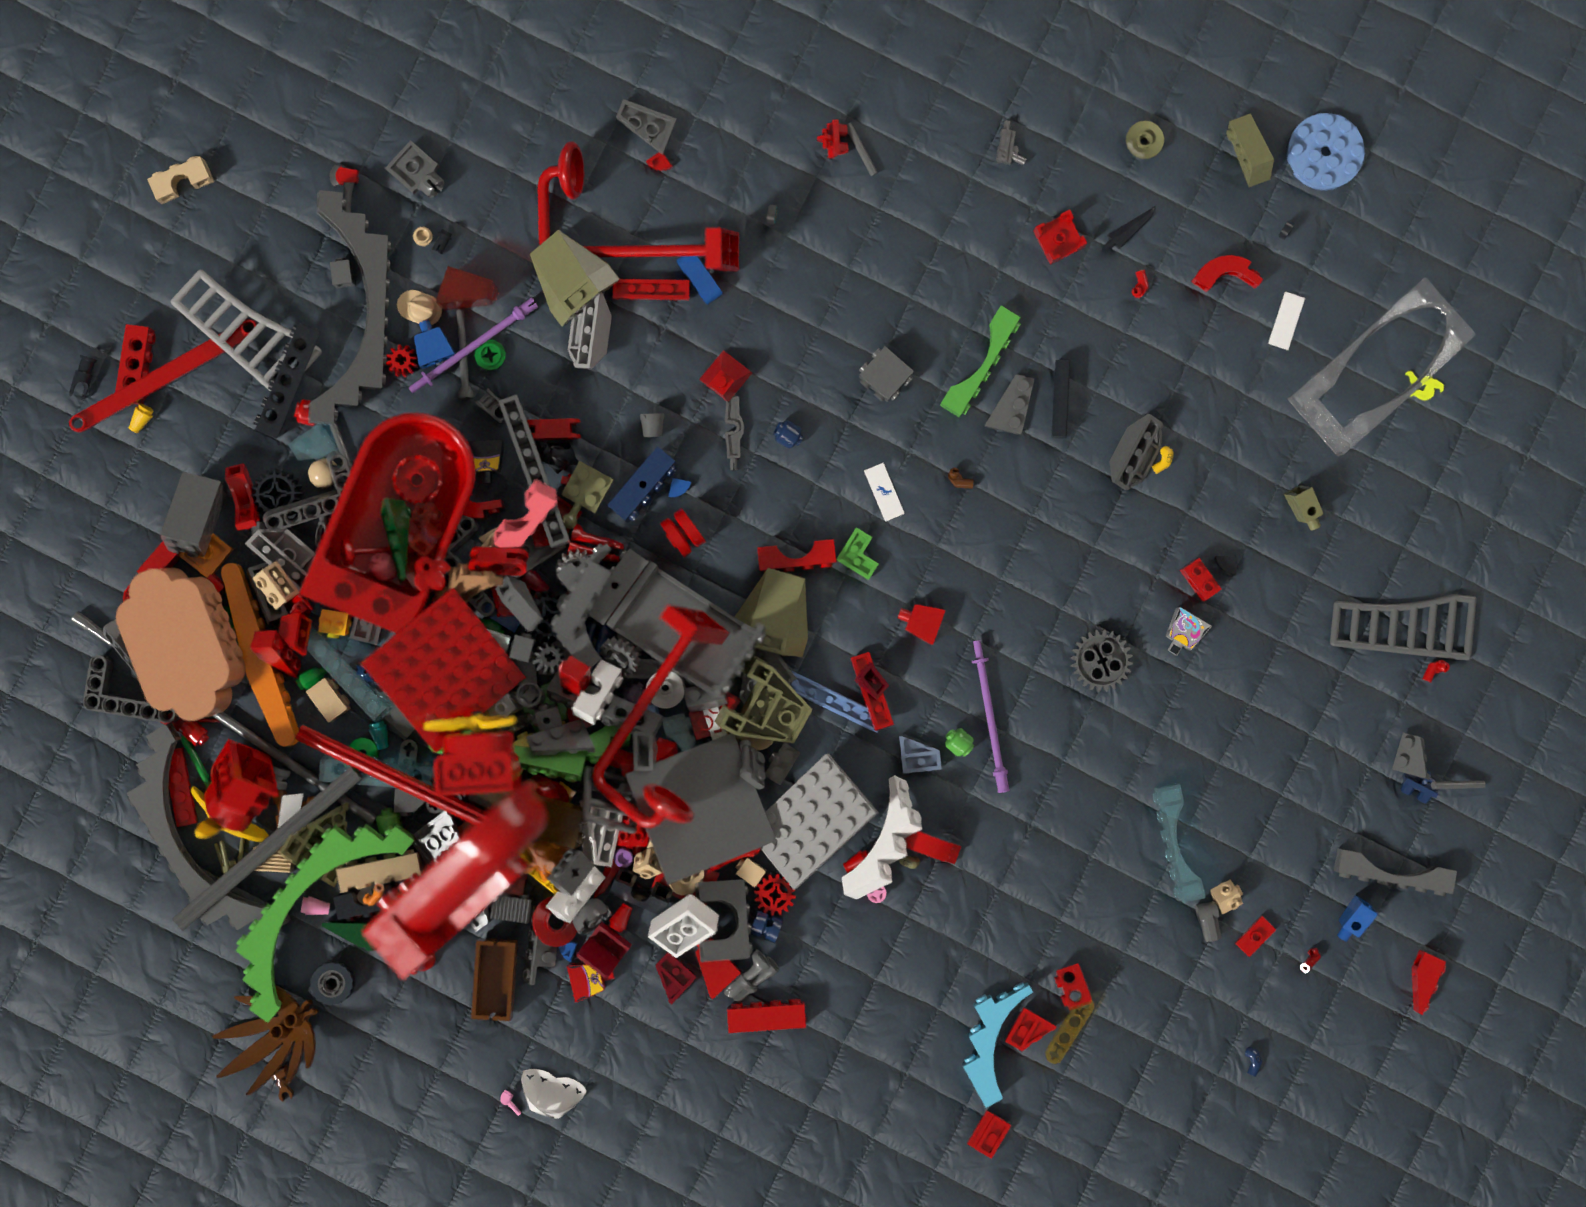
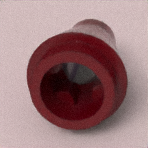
(535, 582)

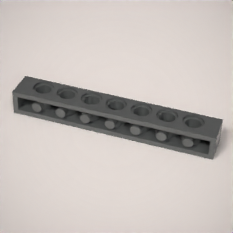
(532, 465)

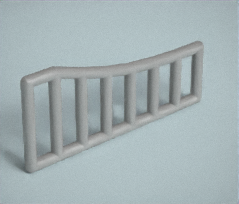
(246, 311)

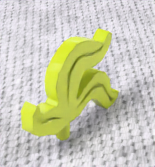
(1430, 384)

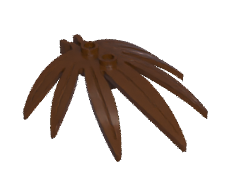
(287, 1028)

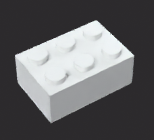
(683, 926)

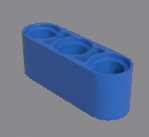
(699, 278)

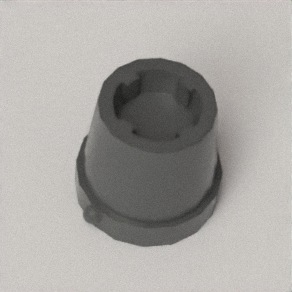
(652, 424)

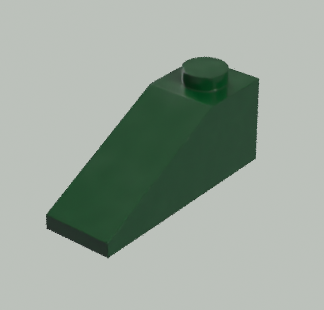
(350, 931)

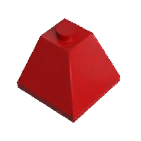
(725, 376)

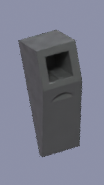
(519, 601)

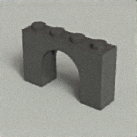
(733, 895)

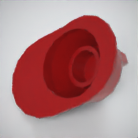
(549, 788)

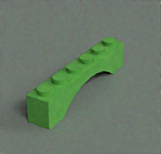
(1000, 328)

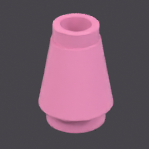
(314, 906)

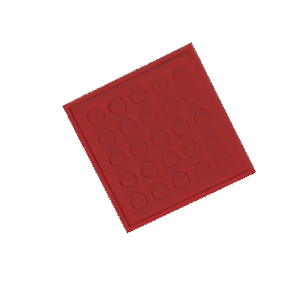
(442, 667)

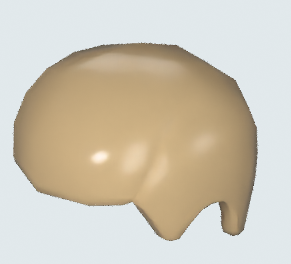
(320, 474)

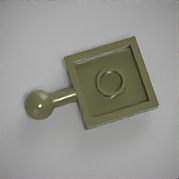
(587, 489)

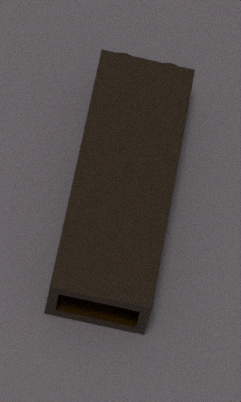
(563, 819)

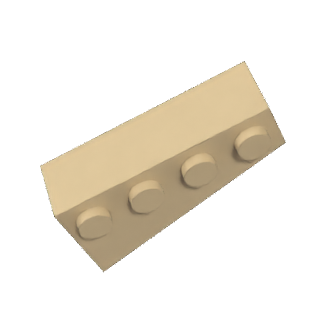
(379, 871)

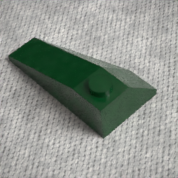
(396, 525)

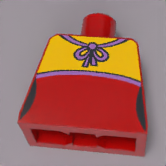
(585, 981)

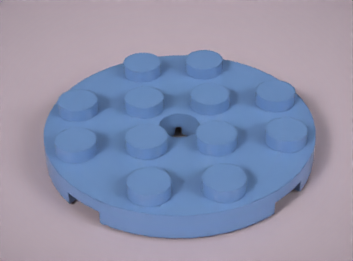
(1344, 145)

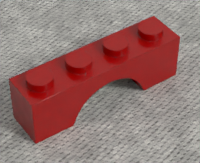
(821, 554)

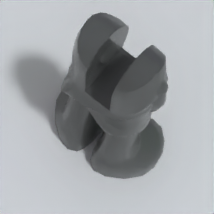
(747, 982)

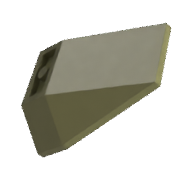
(570, 275)
(781, 607)

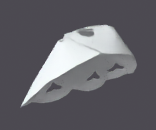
(550, 1096)

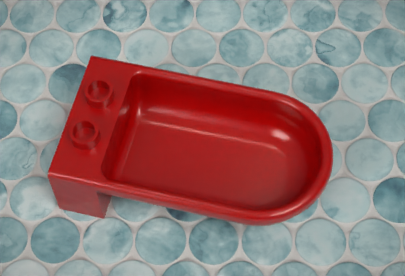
(359, 518)
(457, 883)

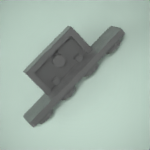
(537, 954)

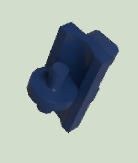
(1426, 792)

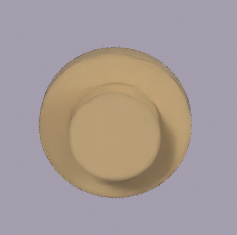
(422, 236)

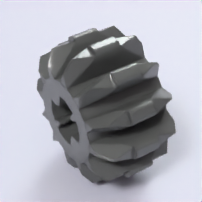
(542, 653)

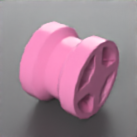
(877, 895)

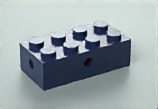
(632, 495)

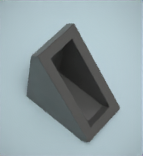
(644, 750)

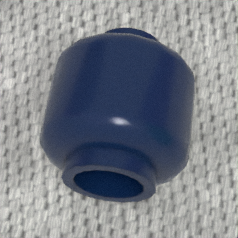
(788, 434)

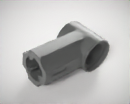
(1208, 916)

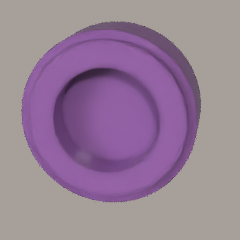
(623, 857)

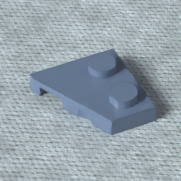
(918, 757)

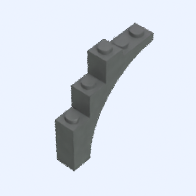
(581, 647)

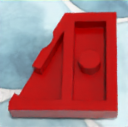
(1028, 1029)

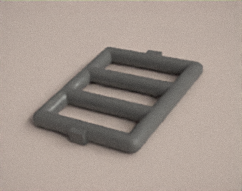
(588, 802)

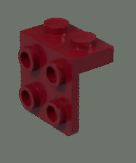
(603, 950)

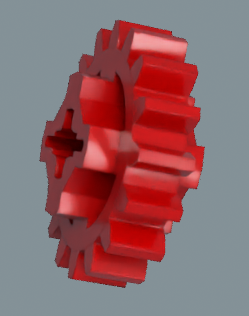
(766, 893)

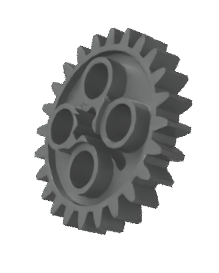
(1117, 653)

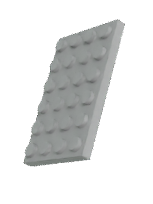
(815, 820)

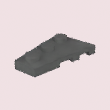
(1012, 408)
(564, 738)

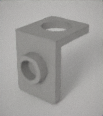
(505, 705)

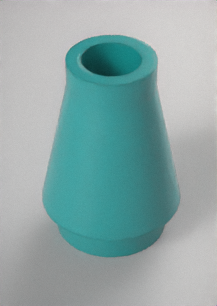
(378, 731)

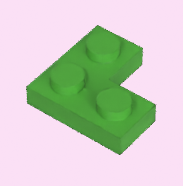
(853, 556)

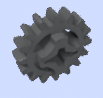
(620, 655)

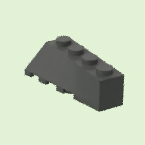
(581, 601)

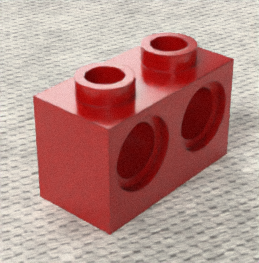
(1078, 985)

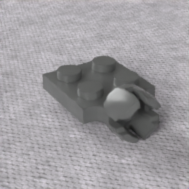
(416, 170)

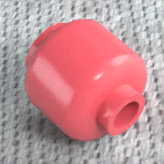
(382, 567)

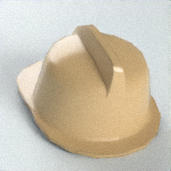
(418, 307)

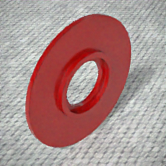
(545, 933)

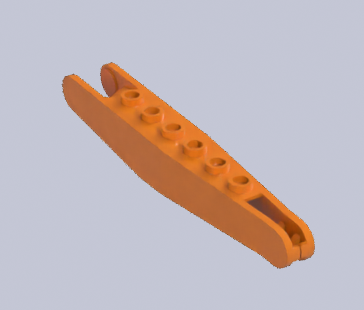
(263, 677)

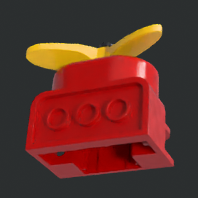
(477, 759)
(238, 792)

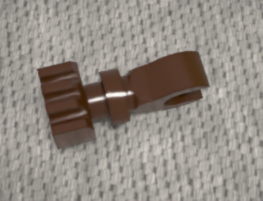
(279, 1076)

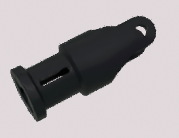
(83, 375)

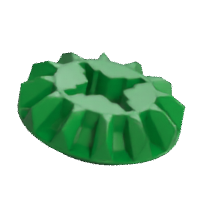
(483, 350)

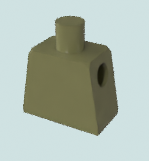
(1305, 505)

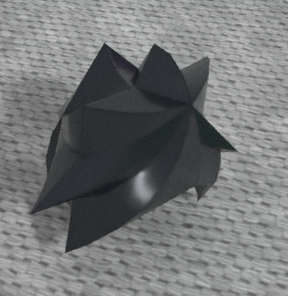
(557, 455)

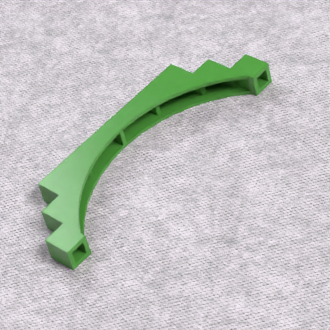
(563, 763)
(262, 939)

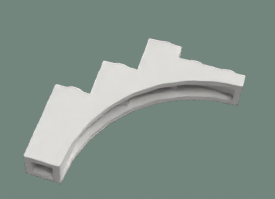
(900, 822)

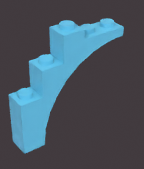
(993, 1013)

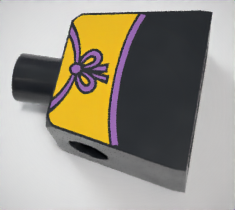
(487, 458)

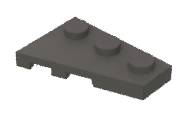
(648, 124)

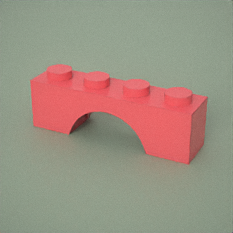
(539, 500)

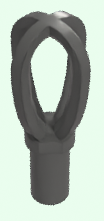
(322, 523)

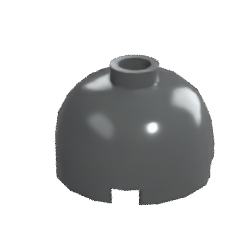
(591, 915)

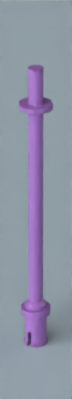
(517, 314)
(999, 772)

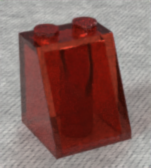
(465, 290)

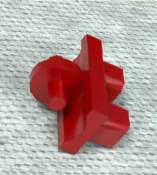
(831, 139)

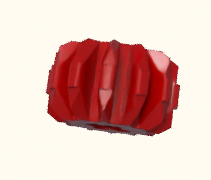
(394, 362)

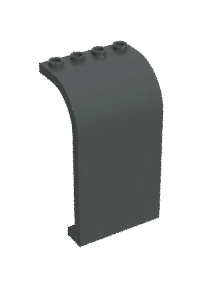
(703, 664)

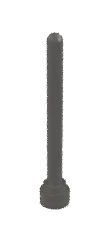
(465, 391)

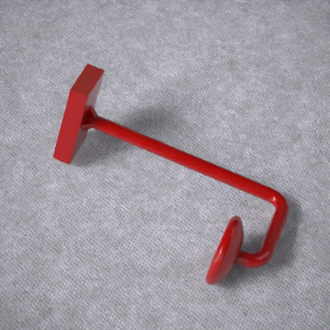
(720, 246)
(693, 626)

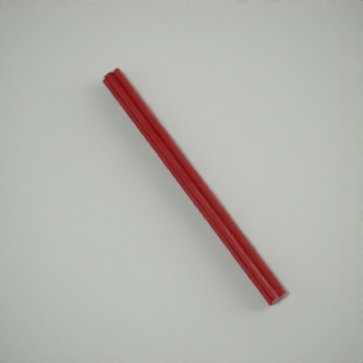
(388, 774)

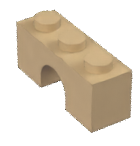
(164, 183)

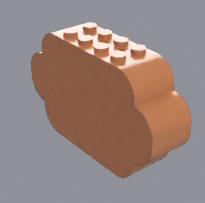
(180, 643)

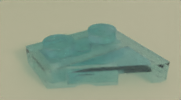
(312, 444)

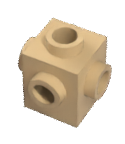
(647, 864)
(1227, 896)

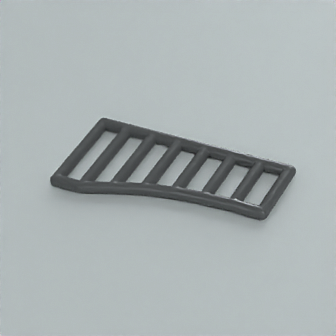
(1413, 607)

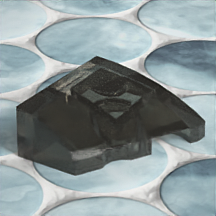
(521, 722)

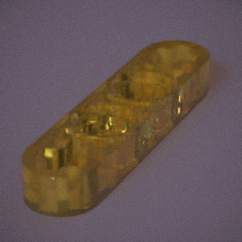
(1067, 1028)

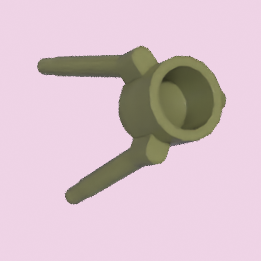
(225, 864)

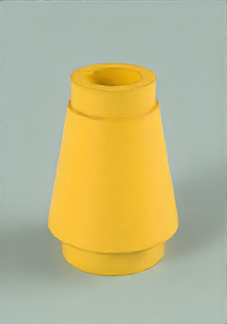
(141, 416)

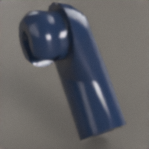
(1255, 1059)

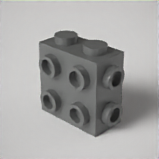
(885, 374)

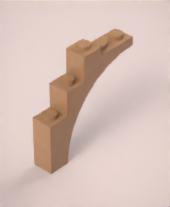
(468, 583)

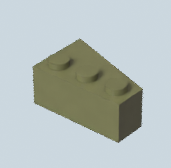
(1250, 149)

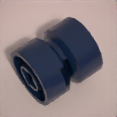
(766, 926)

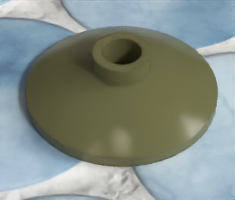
(1148, 131)

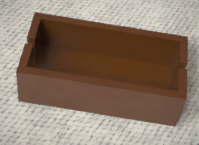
(494, 979)

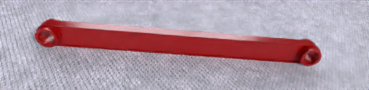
(155, 380)

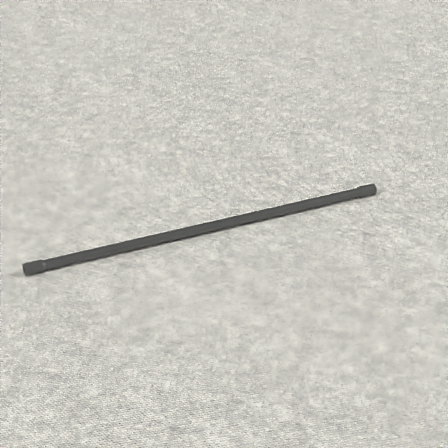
(361, 812)

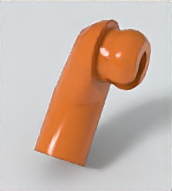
(377, 894)

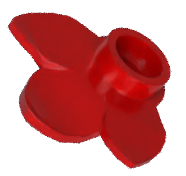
(433, 575)

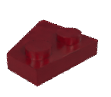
(674, 976)

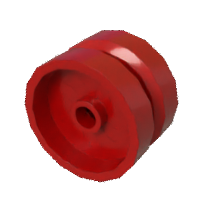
(682, 533)

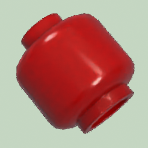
(301, 412)

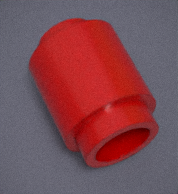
(194, 732)

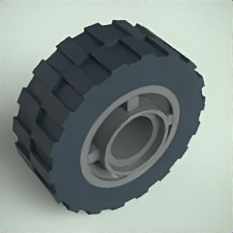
(323, 991)

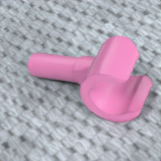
(506, 1100)

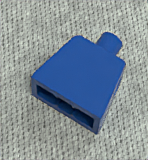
(432, 345)
(1358, 912)

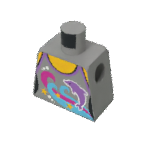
(1185, 630)

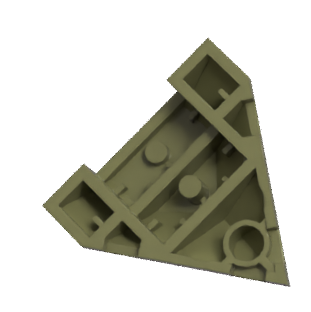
(302, 841)

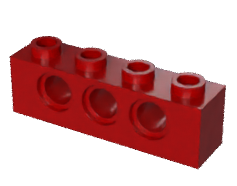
(133, 335)

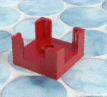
(1059, 237)

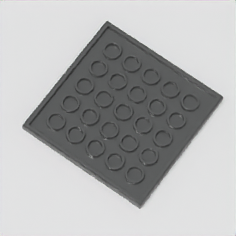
(724, 805)

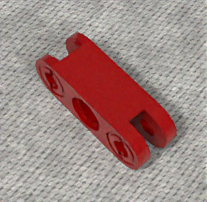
(554, 429)
(498, 560)

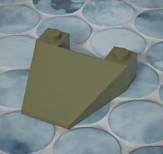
(772, 709)

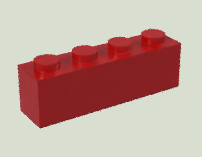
(766, 1016)

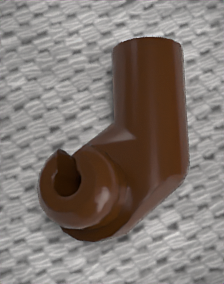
(958, 481)

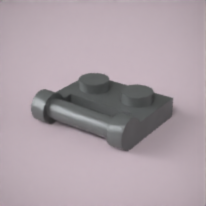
(752, 765)

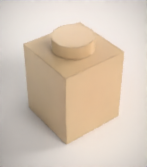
(750, 871)

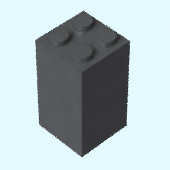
(193, 515)

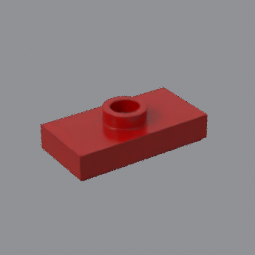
(1255, 936)

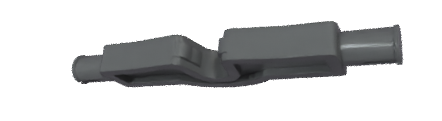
(733, 438)

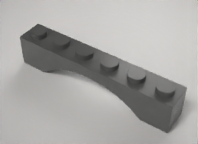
(1432, 878)

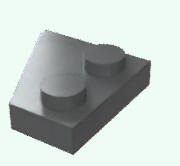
(1411, 756)

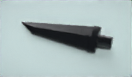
(1125, 232)

